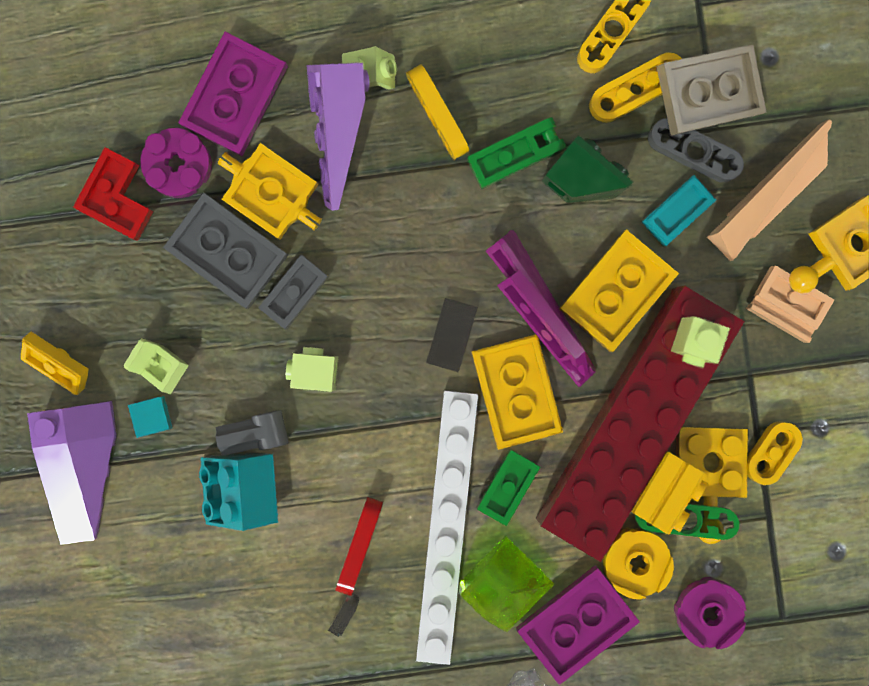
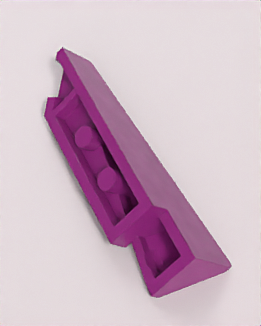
(538, 307)

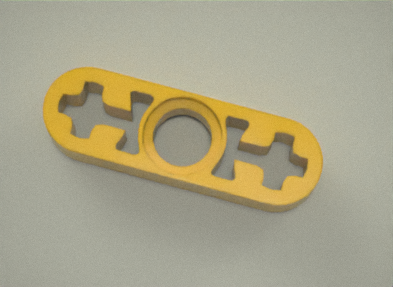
(615, 42)
(437, 111)

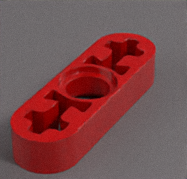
(359, 546)

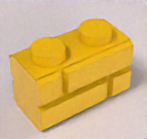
(670, 493)

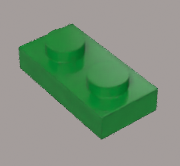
(508, 487)

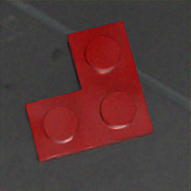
(105, 199)

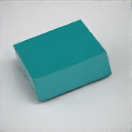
(150, 416)

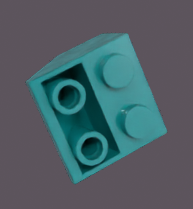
(239, 490)

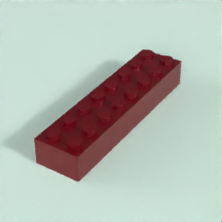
(632, 430)

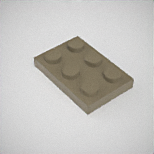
(711, 89)

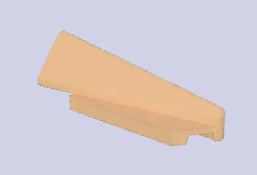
(773, 193)

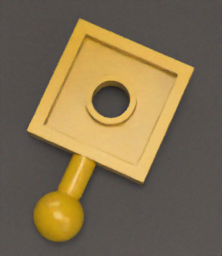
(835, 245)
(731, 474)

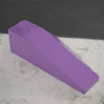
(338, 101)
(73, 463)

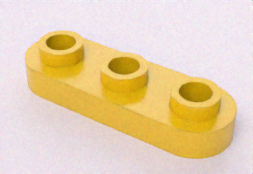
(619, 91)

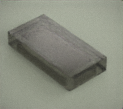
(451, 335)

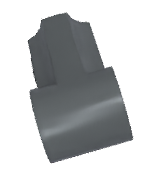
(260, 432)

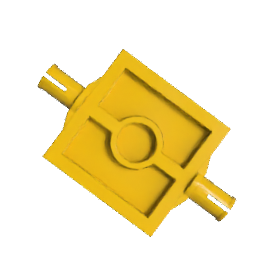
(270, 191)

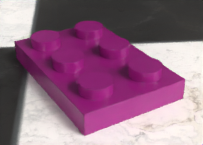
(233, 94)
(577, 625)

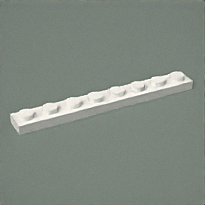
(447, 527)

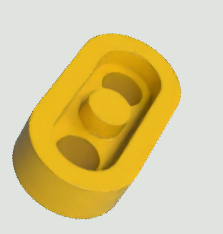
(775, 455)

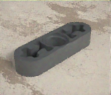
(709, 145)

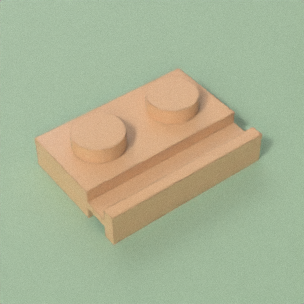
(787, 309)

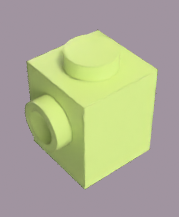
(699, 341)
(312, 370)

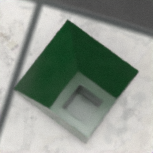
(586, 175)

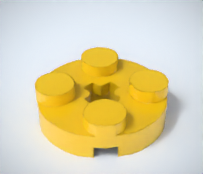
(647, 580)

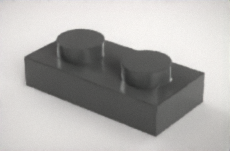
(293, 292)

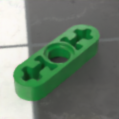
(713, 531)

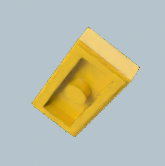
(54, 363)

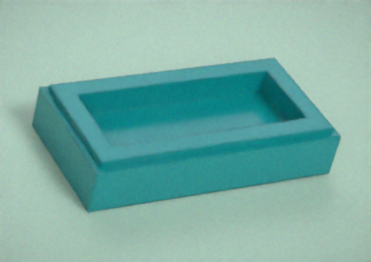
(678, 211)

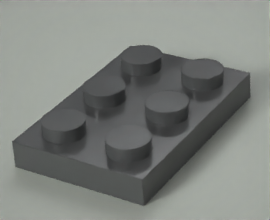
(225, 251)

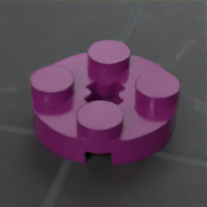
(161, 148)
(730, 612)

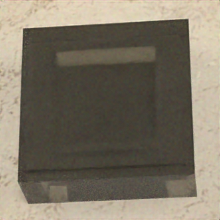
(344, 615)

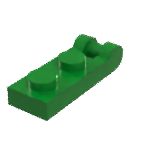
(515, 153)

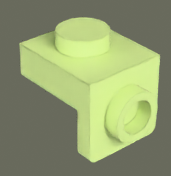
(378, 63)
(156, 365)

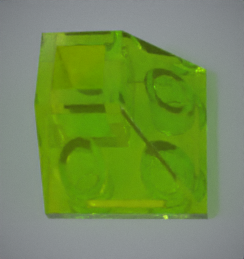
(504, 585)

